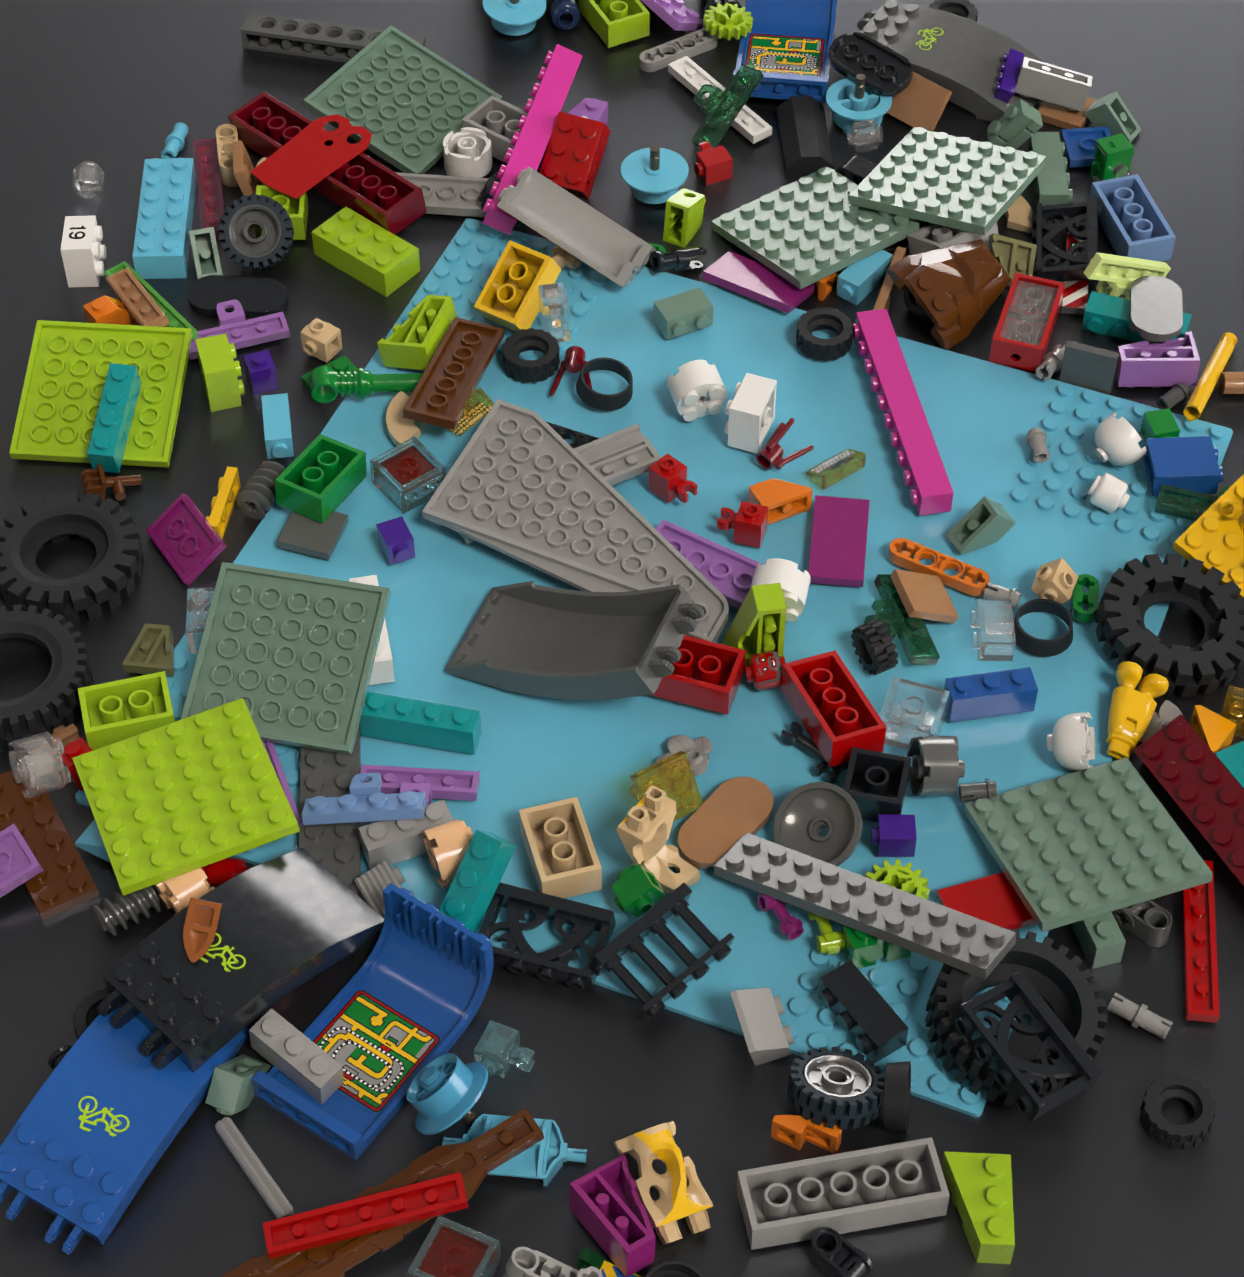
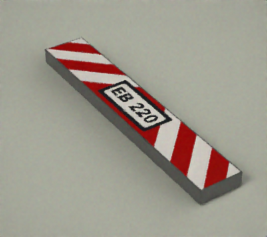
(1075, 292)

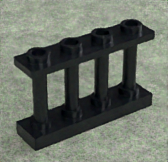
(633, 941)

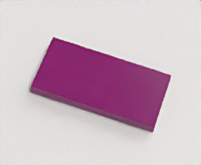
(756, 282)
(839, 541)

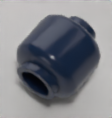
(564, 14)

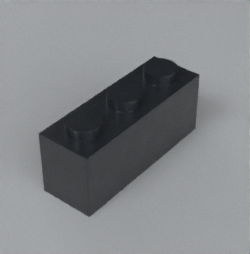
(862, 1011)

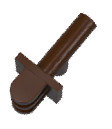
(96, 482)

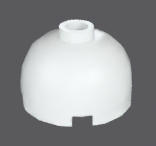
(1118, 441)
(1073, 741)

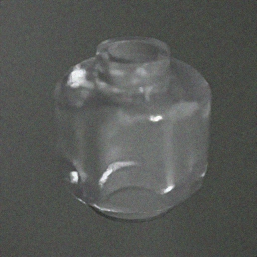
(865, 135)
(87, 179)

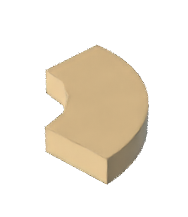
(1020, 215)
(400, 428)

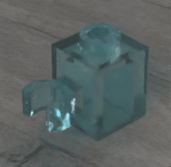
(501, 1048)

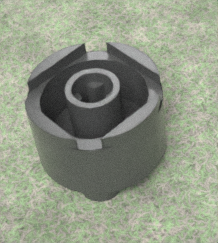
(935, 765)

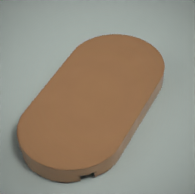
(730, 812)

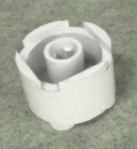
(467, 153)
(697, 390)
(793, 583)

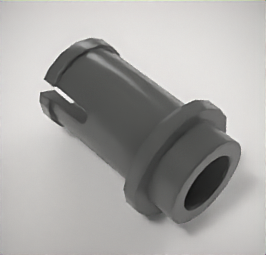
(1178, 393)
(977, 790)

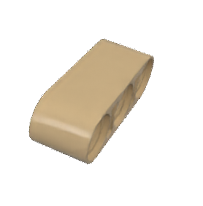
(225, 136)

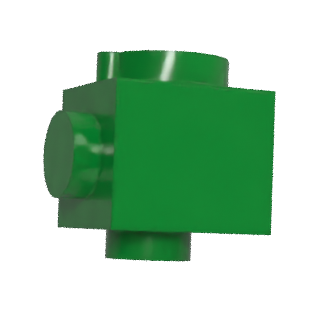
(637, 890)

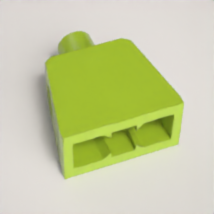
(683, 209)

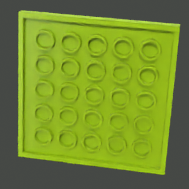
(68, 380)
(184, 796)

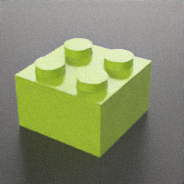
(295, 208)
(220, 372)

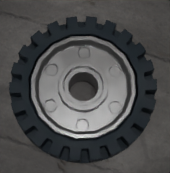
(835, 1087)

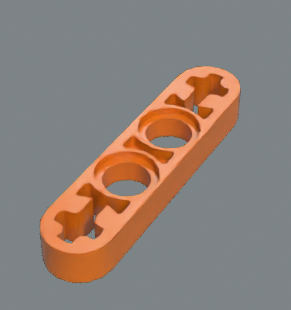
(940, 563)

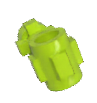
(828, 941)

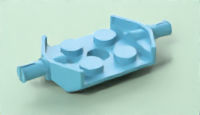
(536, 1162)

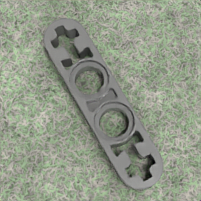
(655, 59)

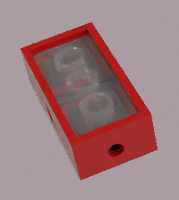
(1027, 322)

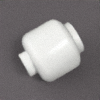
(1108, 492)

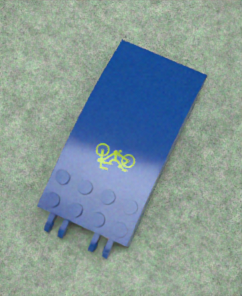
(100, 1128)

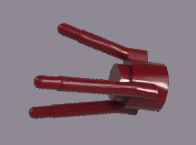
(573, 362)
(772, 452)

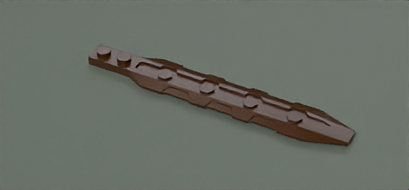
(470, 1158)

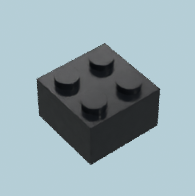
(877, 782)

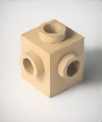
(321, 340)
(1055, 581)

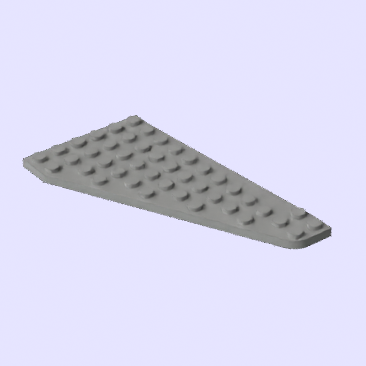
(548, 508)

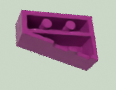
(614, 1216)

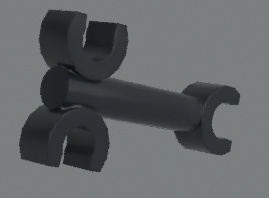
(808, 745)

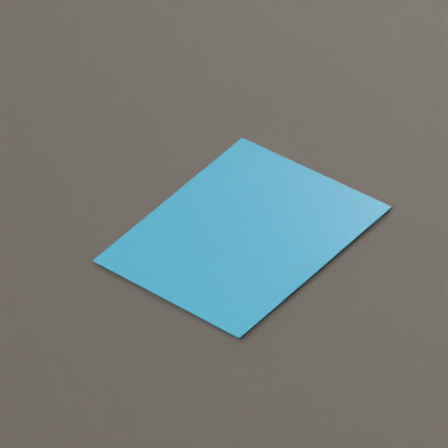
(588, 749)

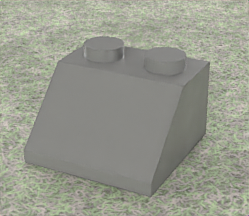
(761, 1024)

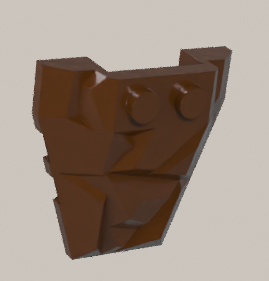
(952, 287)

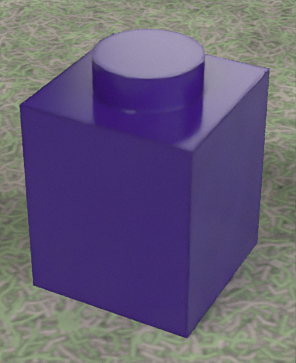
(260, 372)
(395, 540)
(895, 835)

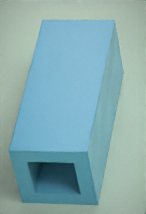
(863, 276)
(277, 426)

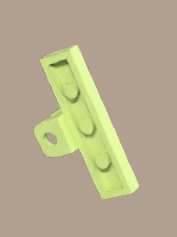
(1121, 272)

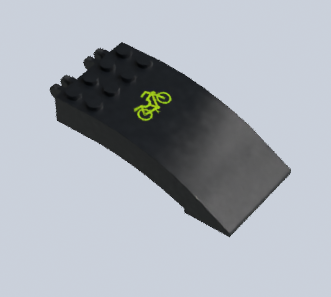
(271, 937)

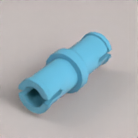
(175, 141)

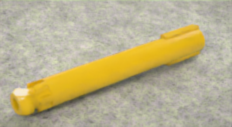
(1210, 376)

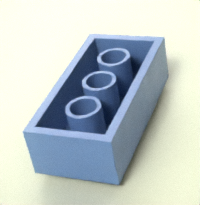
(1132, 219)

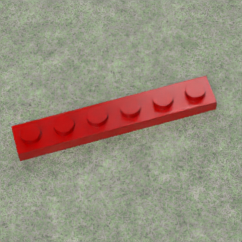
(1200, 952)
(365, 1215)

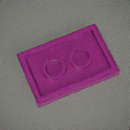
(186, 539)

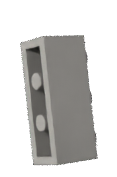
(1053, 84)
(400, 839)
(296, 1056)

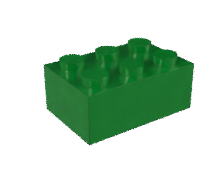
(320, 478)

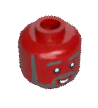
(765, 670)

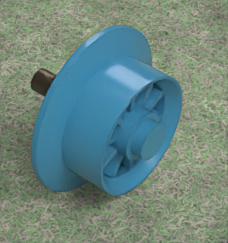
(446, 1093)

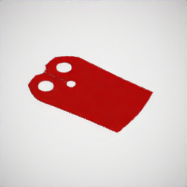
(307, 160)

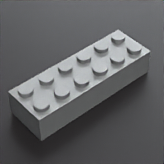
(842, 1192)

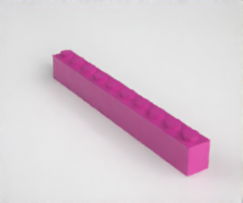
(534, 130)
(902, 413)

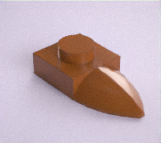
(200, 927)

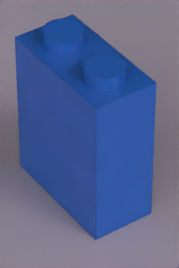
(1183, 463)

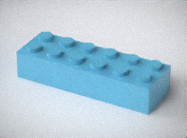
(165, 218)

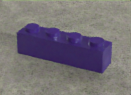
(1009, 75)

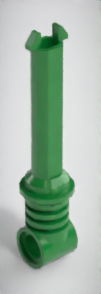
(328, 384)

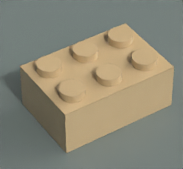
(560, 849)

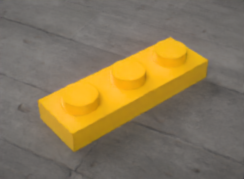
(224, 501)

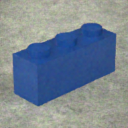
(991, 694)

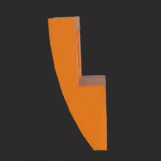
(796, 1130)

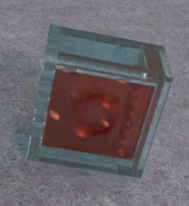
(407, 474)
(455, 1252)

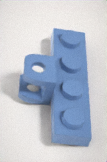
(364, 804)

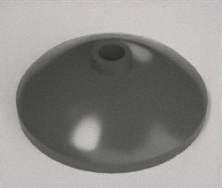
(808, 812)

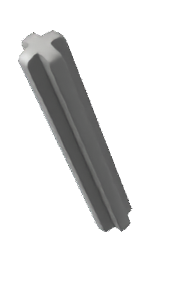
(253, 1168)

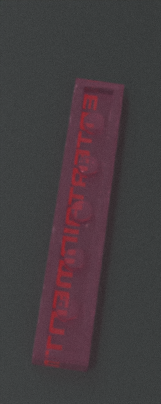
(209, 183)

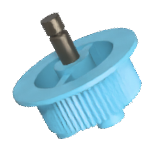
(854, 103)

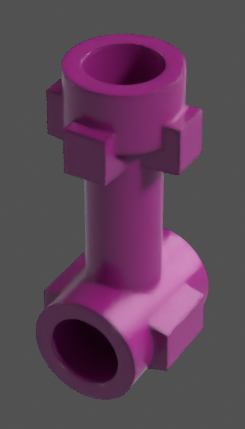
(789, 925)

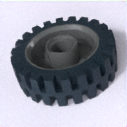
(236, 228)

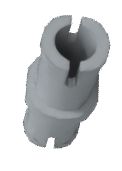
(1051, 363)
(1139, 1016)

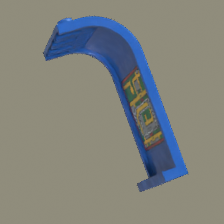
(789, 47)
(389, 1022)

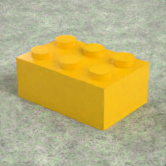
(512, 288)

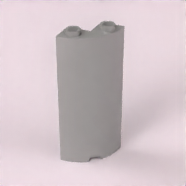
(575, 226)

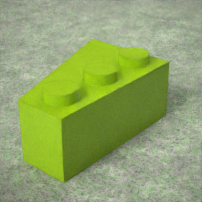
(420, 335)
(759, 622)
(985, 1202)

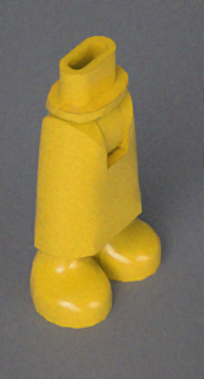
(1131, 708)

